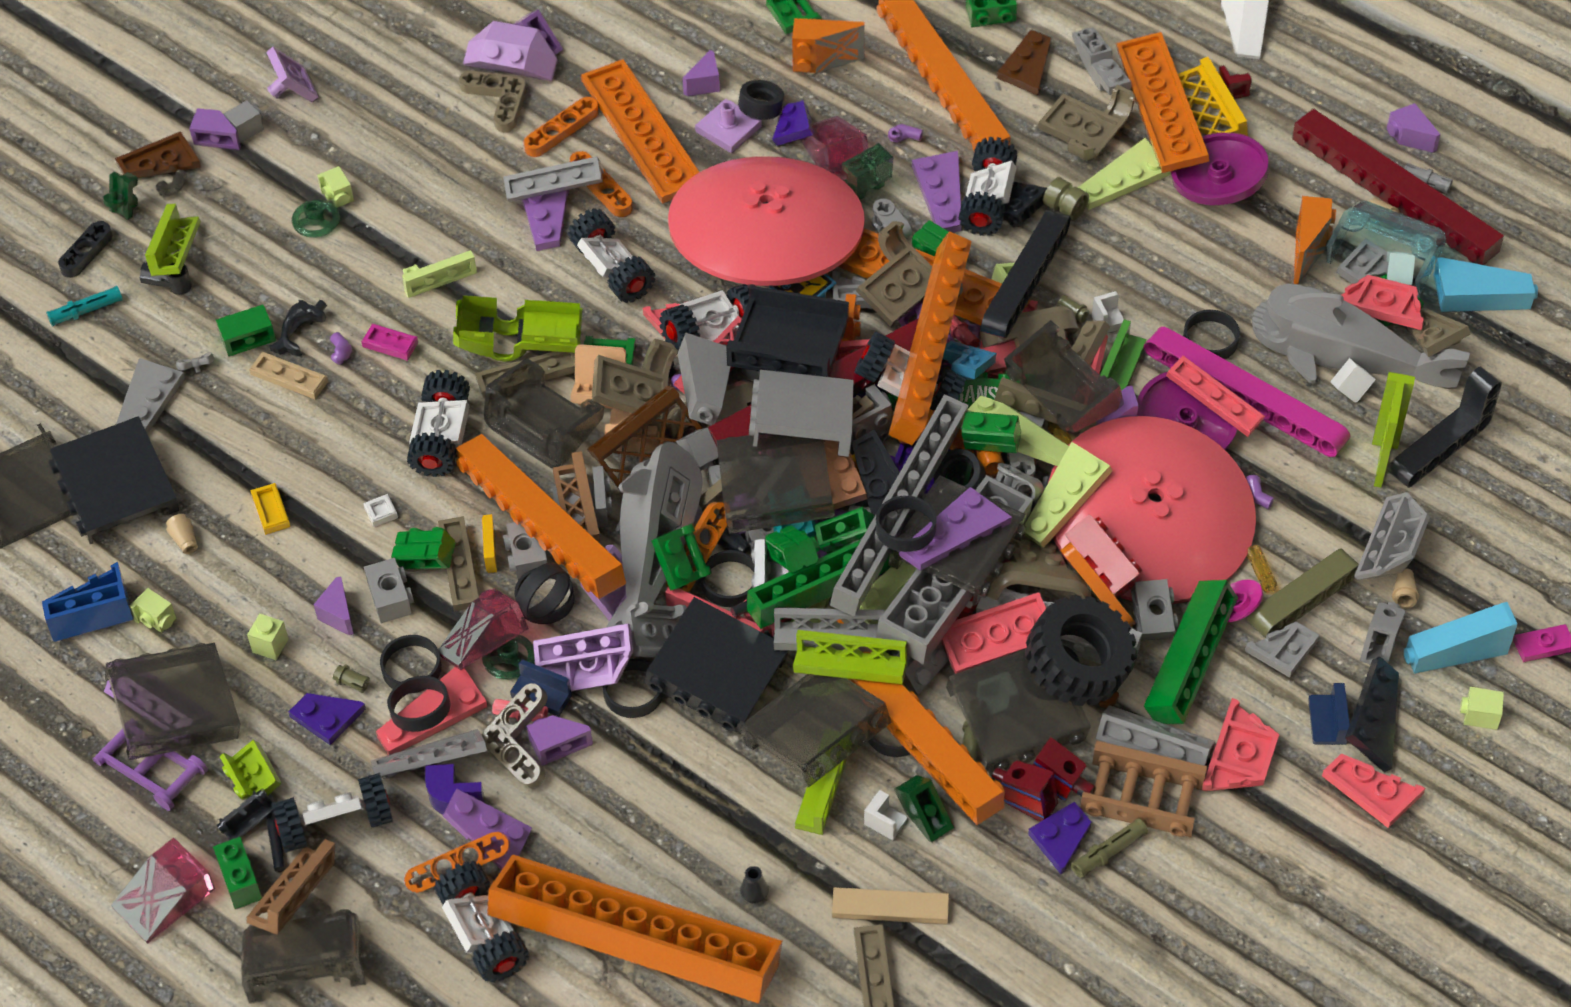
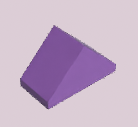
(702, 77)
(333, 607)

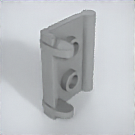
(652, 626)

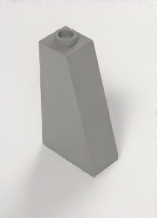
(703, 377)

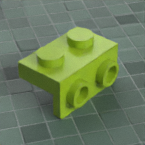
(250, 770)

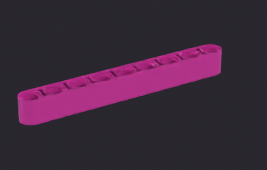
(1277, 407)

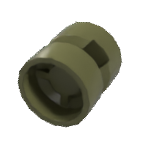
(1066, 198)

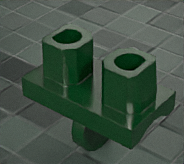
(120, 195)

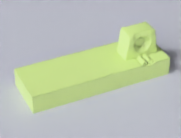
(438, 274)
(887, 587)

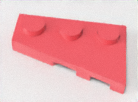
(1375, 792)

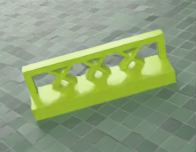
(165, 242)
(850, 662)
(818, 801)

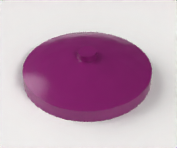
(1234, 171)
(1169, 401)

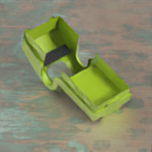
(537, 323)

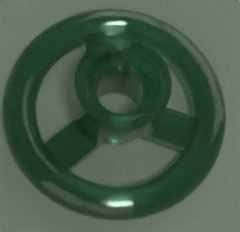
(315, 215)
(508, 654)

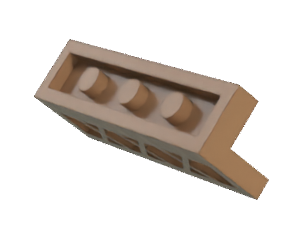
(583, 492)
(293, 894)

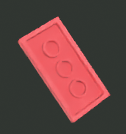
(991, 633)

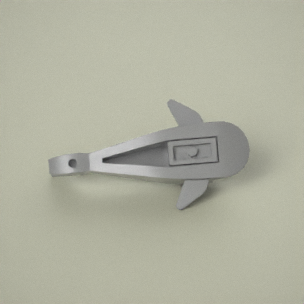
(1328, 331)
(655, 501)

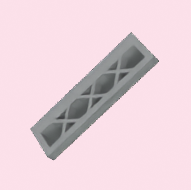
(553, 179)
(786, 632)
(1151, 736)

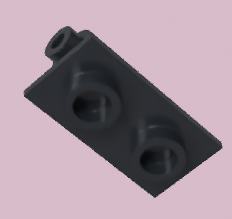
(246, 815)

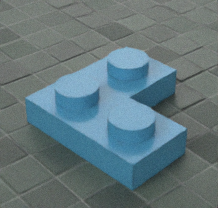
(968, 360)

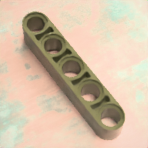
(1304, 593)

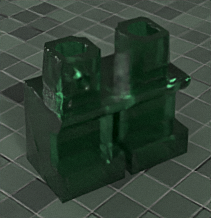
(868, 170)

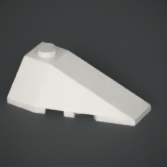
(1246, 25)

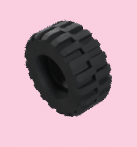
(1099, 627)

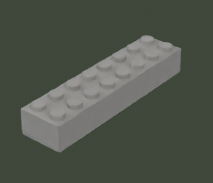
(931, 605)

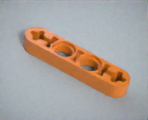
(539, 142)
(608, 200)
(706, 549)
(1094, 581)
(456, 856)

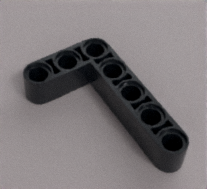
(1451, 433)

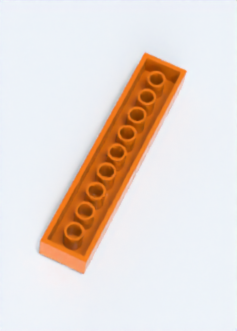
(635, 928)

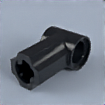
(178, 283)

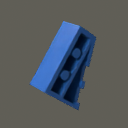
(89, 607)

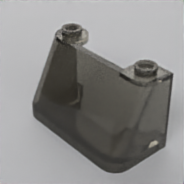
(1062, 380)
(536, 416)
(301, 952)

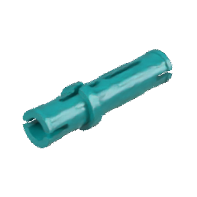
(84, 306)

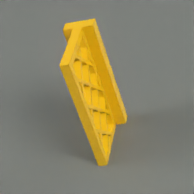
(1219, 93)

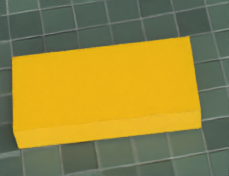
(270, 508)
(489, 544)

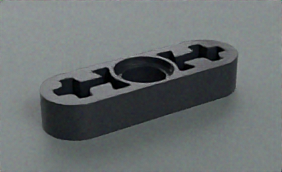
(83, 259)

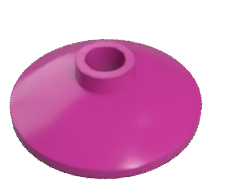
(1249, 598)

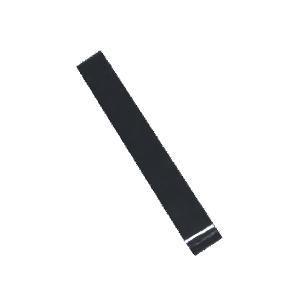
(1025, 274)

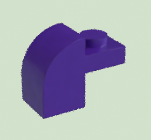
(442, 783)

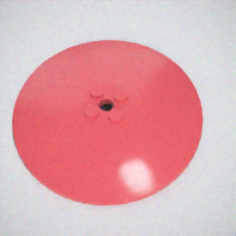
(798, 236)
(1204, 510)

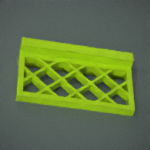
(1391, 419)

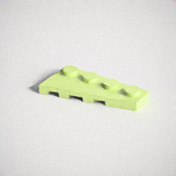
(1123, 175)
(1066, 492)

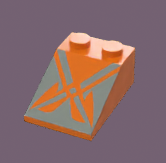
(826, 44)
(1312, 233)

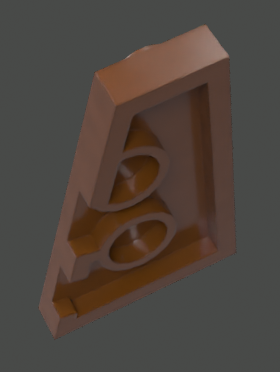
(1027, 63)
(159, 157)

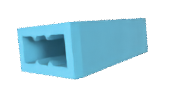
(1481, 287)
(1462, 640)

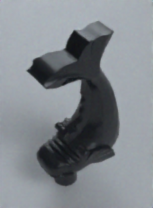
(297, 315)

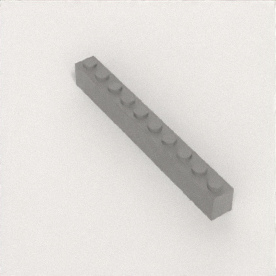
(911, 481)

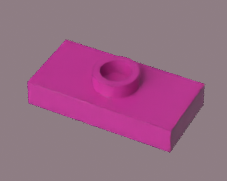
(390, 342)
(1543, 643)

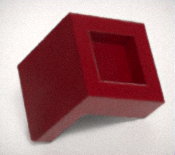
(1237, 84)

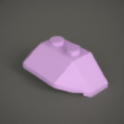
(512, 51)
(587, 657)

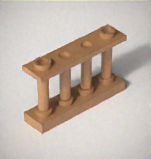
(1149, 765)

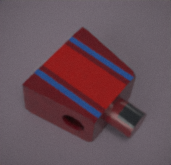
(1066, 768)
(1028, 789)

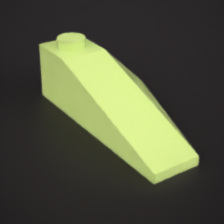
(1034, 439)

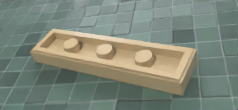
(890, 905)

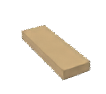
(288, 375)

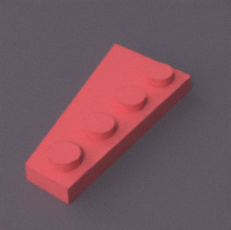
(464, 702)

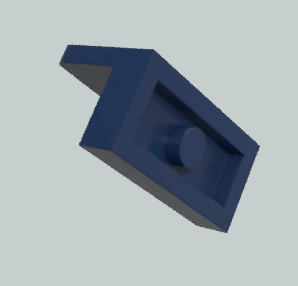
(555, 685)
(1329, 716)

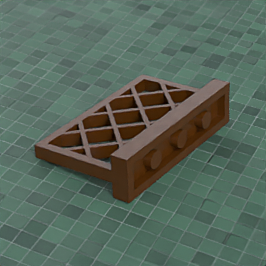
(635, 423)

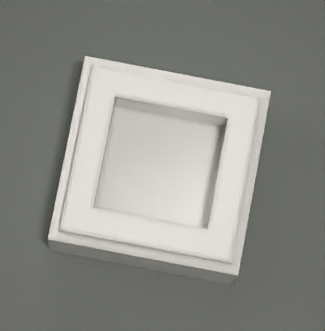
(380, 510)

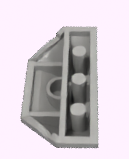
(1393, 538)

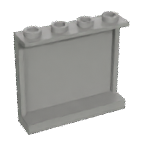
(802, 407)

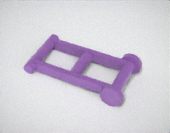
(161, 796)

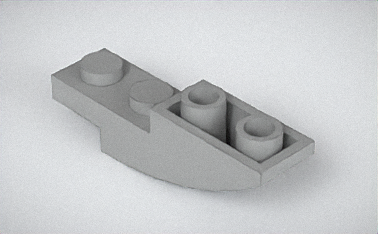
(1098, 60)

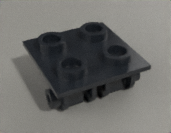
(1023, 202)

